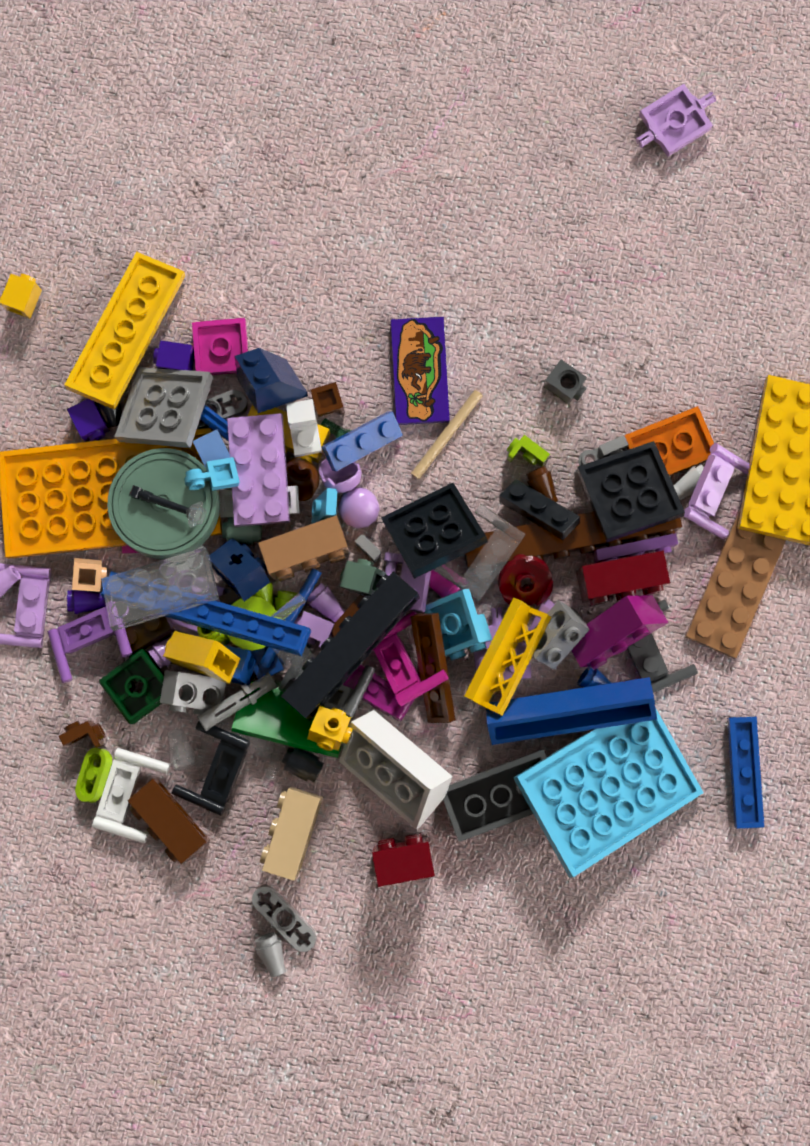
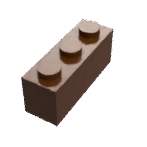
(167, 821)

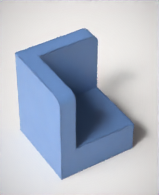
(211, 447)

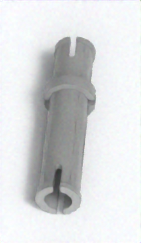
(264, 684)

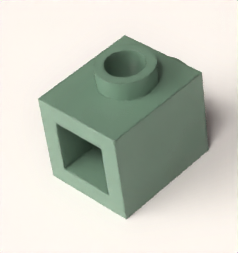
(360, 577)

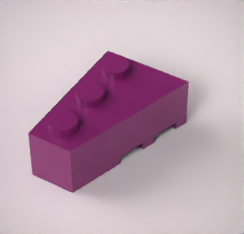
(617, 629)

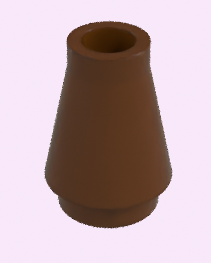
(542, 481)

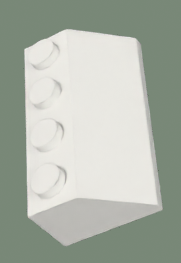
(394, 768)

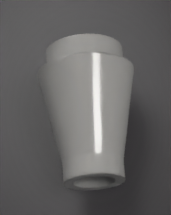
(270, 951)

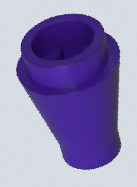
(84, 601)

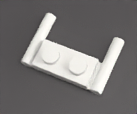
(119, 789)

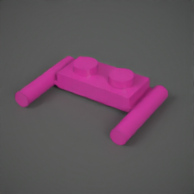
(400, 669)

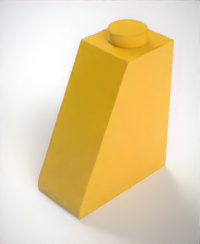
(201, 656)

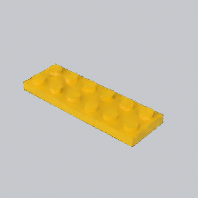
(125, 330)

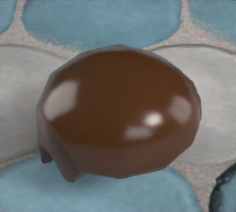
(304, 475)

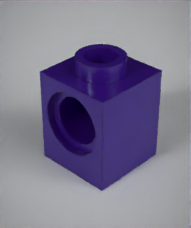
(174, 356)
(88, 421)

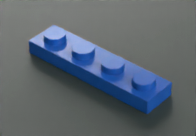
(745, 772)

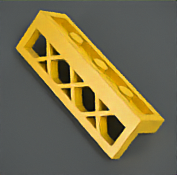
(502, 654)

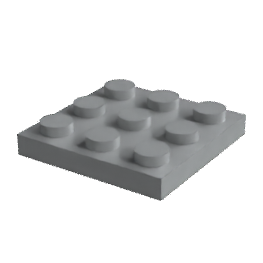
(164, 407)

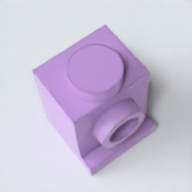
(320, 628)

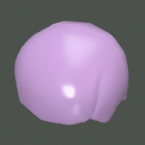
(341, 480)
(358, 507)

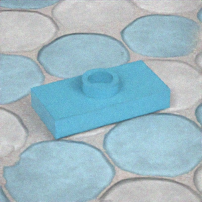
(324, 505)

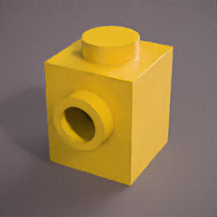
(20, 295)

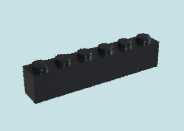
(350, 646)

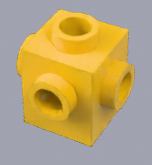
(330, 728)

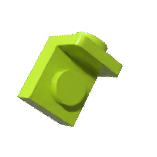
(532, 452)

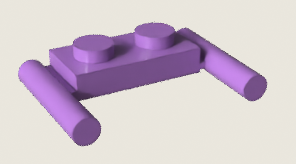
(81, 634)

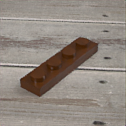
(431, 661)

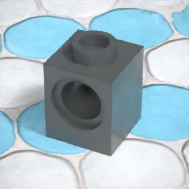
(561, 371)

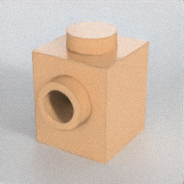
(87, 574)

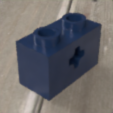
(239, 569)

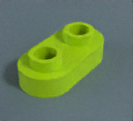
(93, 774)

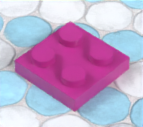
(218, 343)

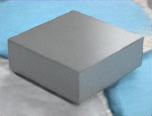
(368, 548)

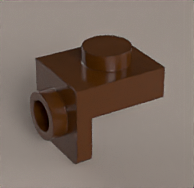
(77, 731)

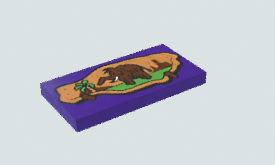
(420, 370)

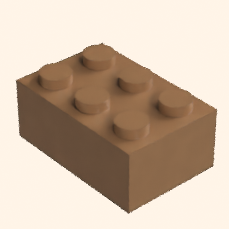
(304, 549)

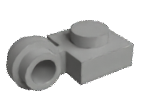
(607, 449)

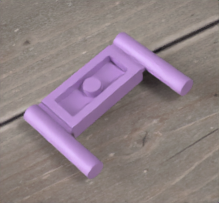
(711, 488)
(30, 607)

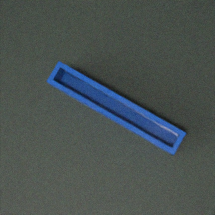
(573, 711)

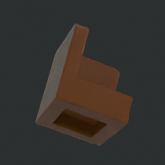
(327, 399)

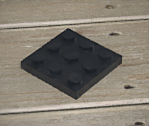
(630, 491)
(434, 530)

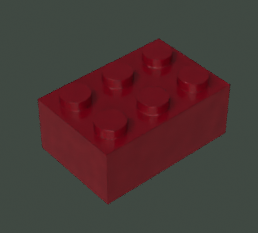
(623, 578)
(402, 860)

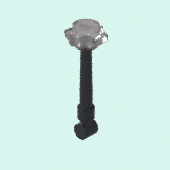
(194, 514)

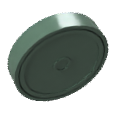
(154, 528)

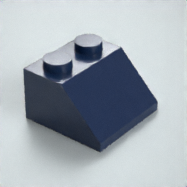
(268, 379)

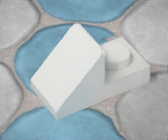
(303, 428)

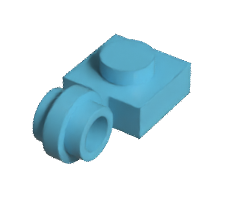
(219, 473)

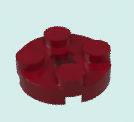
(525, 567)

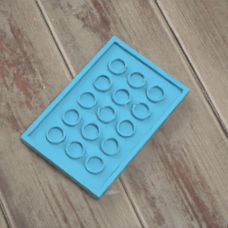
(607, 790)

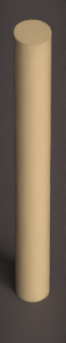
(446, 435)

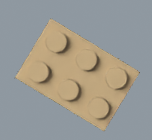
(291, 833)

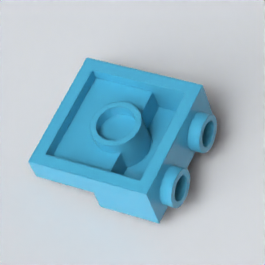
(460, 624)

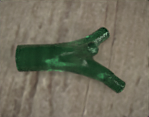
(334, 429)

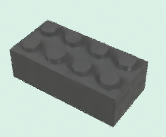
(489, 798)

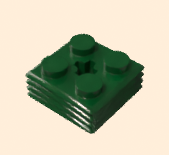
(119, 686)

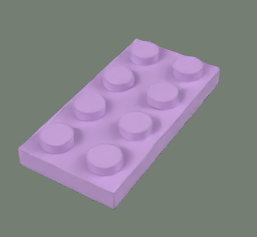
(261, 467)

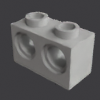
(560, 636)
(193, 690)

